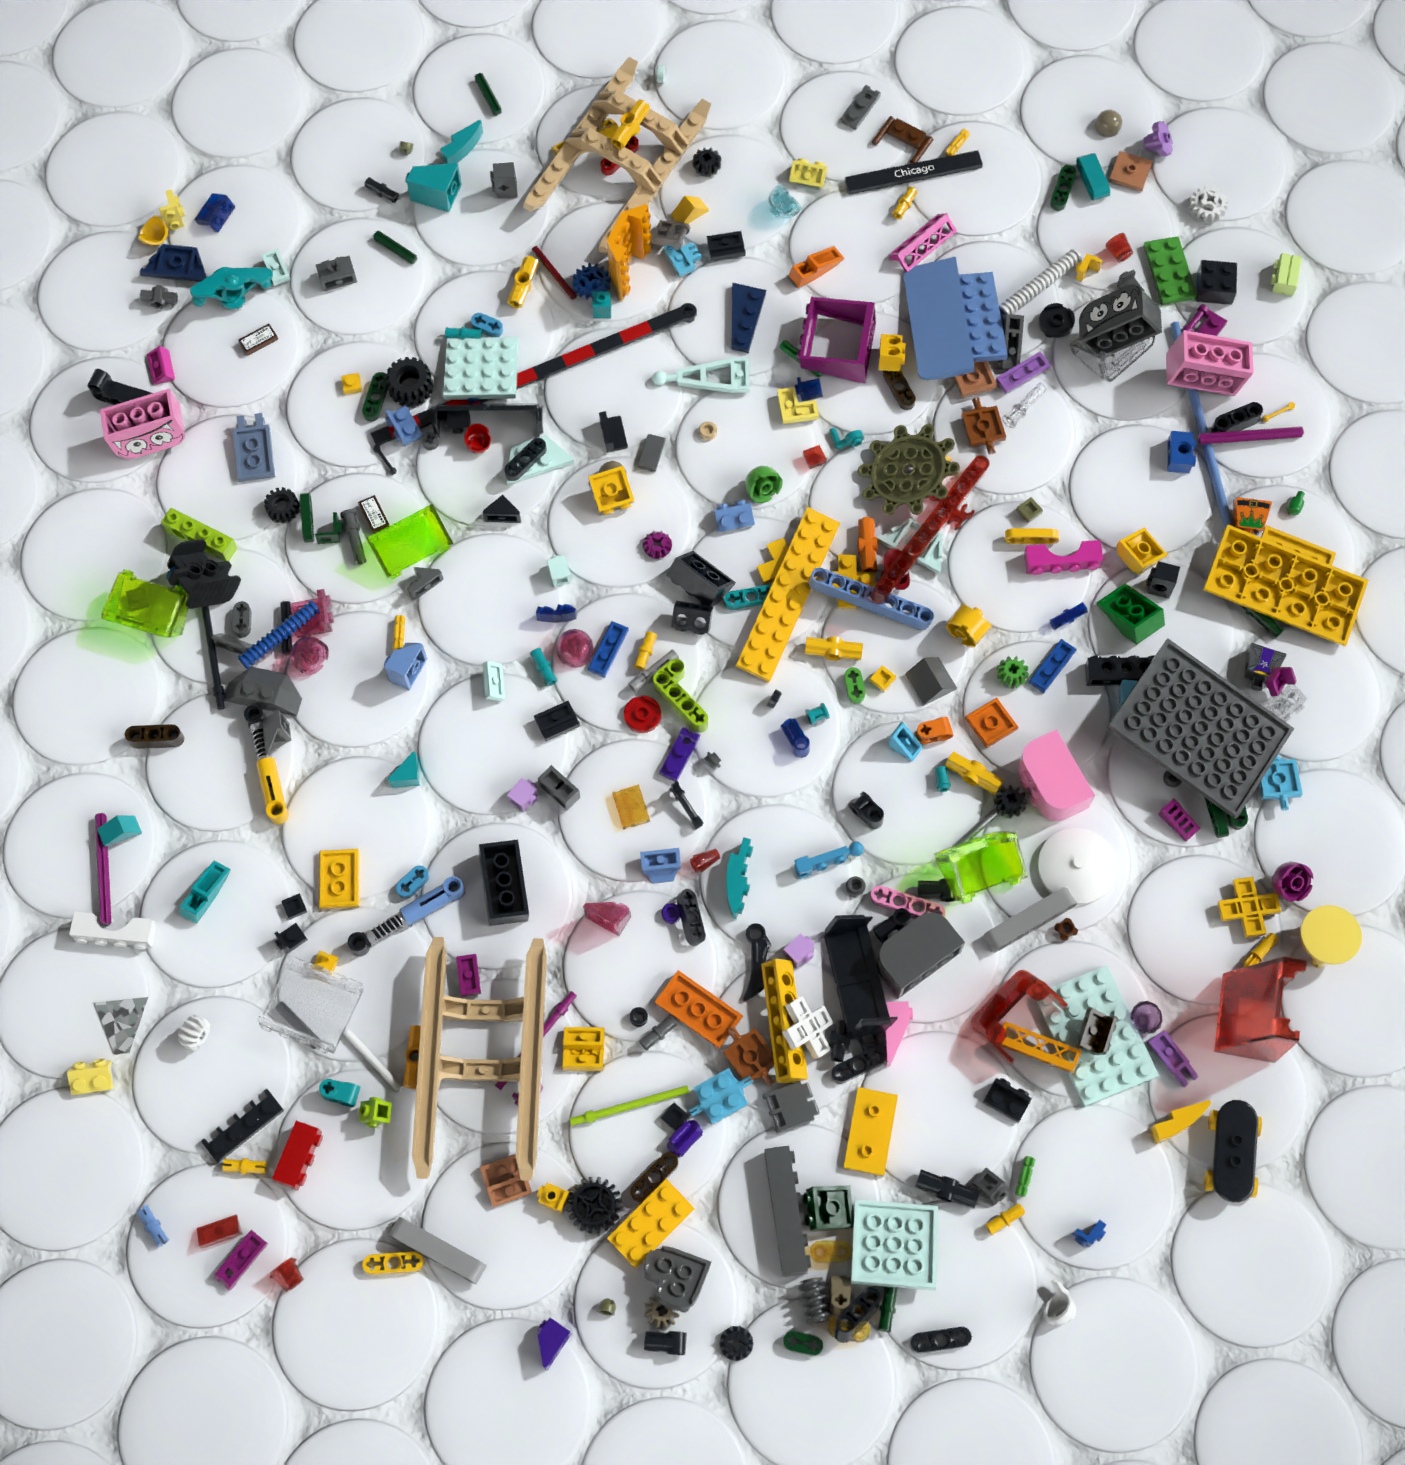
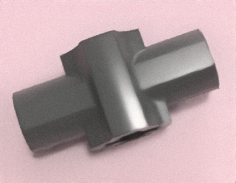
(158, 296)

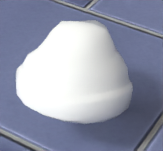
(1060, 1306)

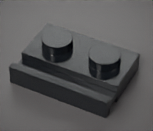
(726, 246)
(556, 721)

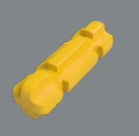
(957, 142)
(399, 631)

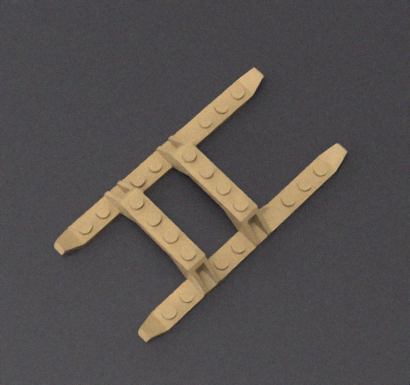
(587, 139)
(523, 1069)

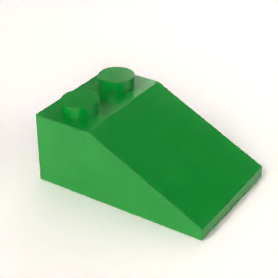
(1132, 613)

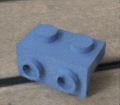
(733, 516)

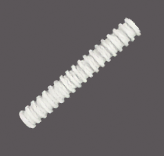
(1040, 282)

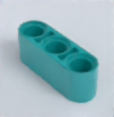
(1093, 176)

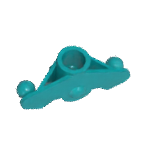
(230, 285)

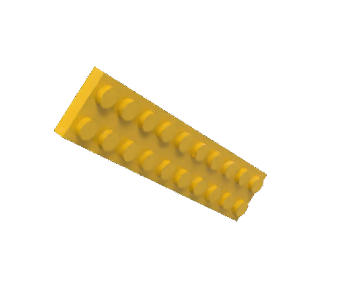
(787, 595)

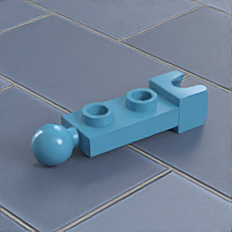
(805, 865)

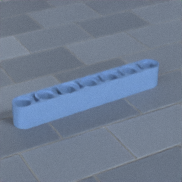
(860, 599)

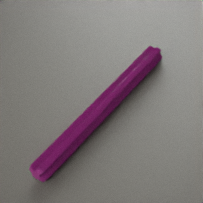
(1250, 435)
(102, 873)

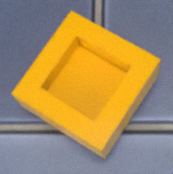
(351, 383)
(883, 678)

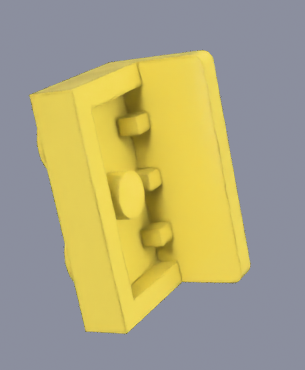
(172, 213)
(90, 1076)

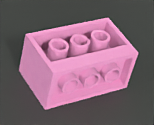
(1209, 363)

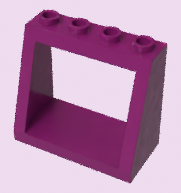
(850, 311)

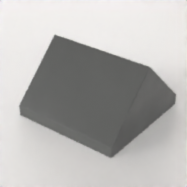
(930, 680)

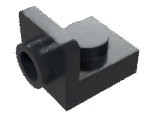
(290, 938)

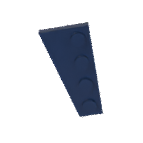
(746, 310)

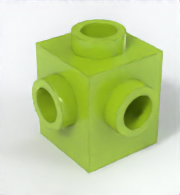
(375, 1112)

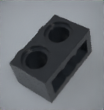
(692, 612)

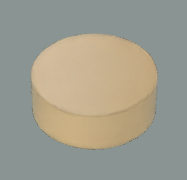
(707, 431)

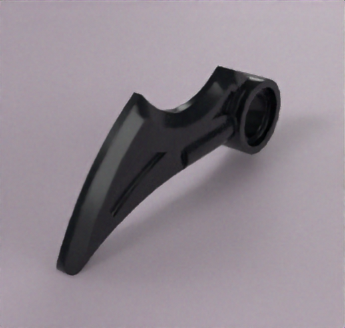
(759, 951)

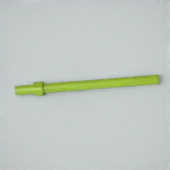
(590, 1116)

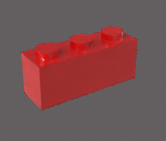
(297, 1155)

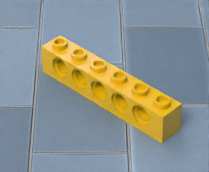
(779, 991)

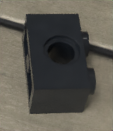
(1162, 579)

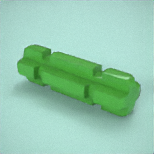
(1025, 1176)

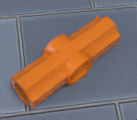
(867, 545)

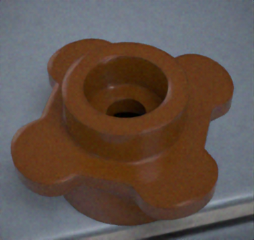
(1066, 923)

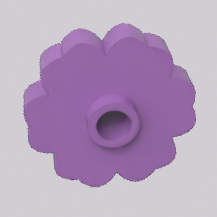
(1159, 140)

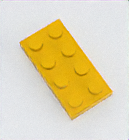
(650, 1223)

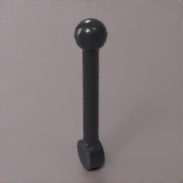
(377, 449)

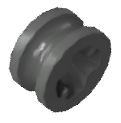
(430, 435)

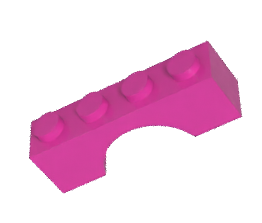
(1040, 559)

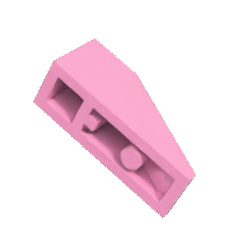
(895, 1033)

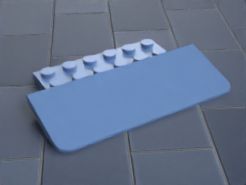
(952, 319)

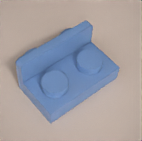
(404, 425)

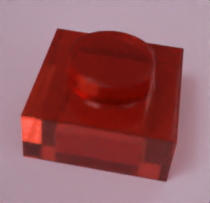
(814, 457)

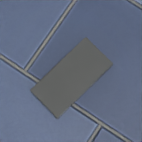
(651, 452)

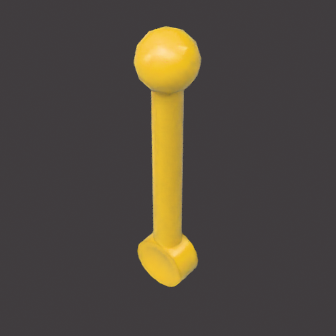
(1291, 406)

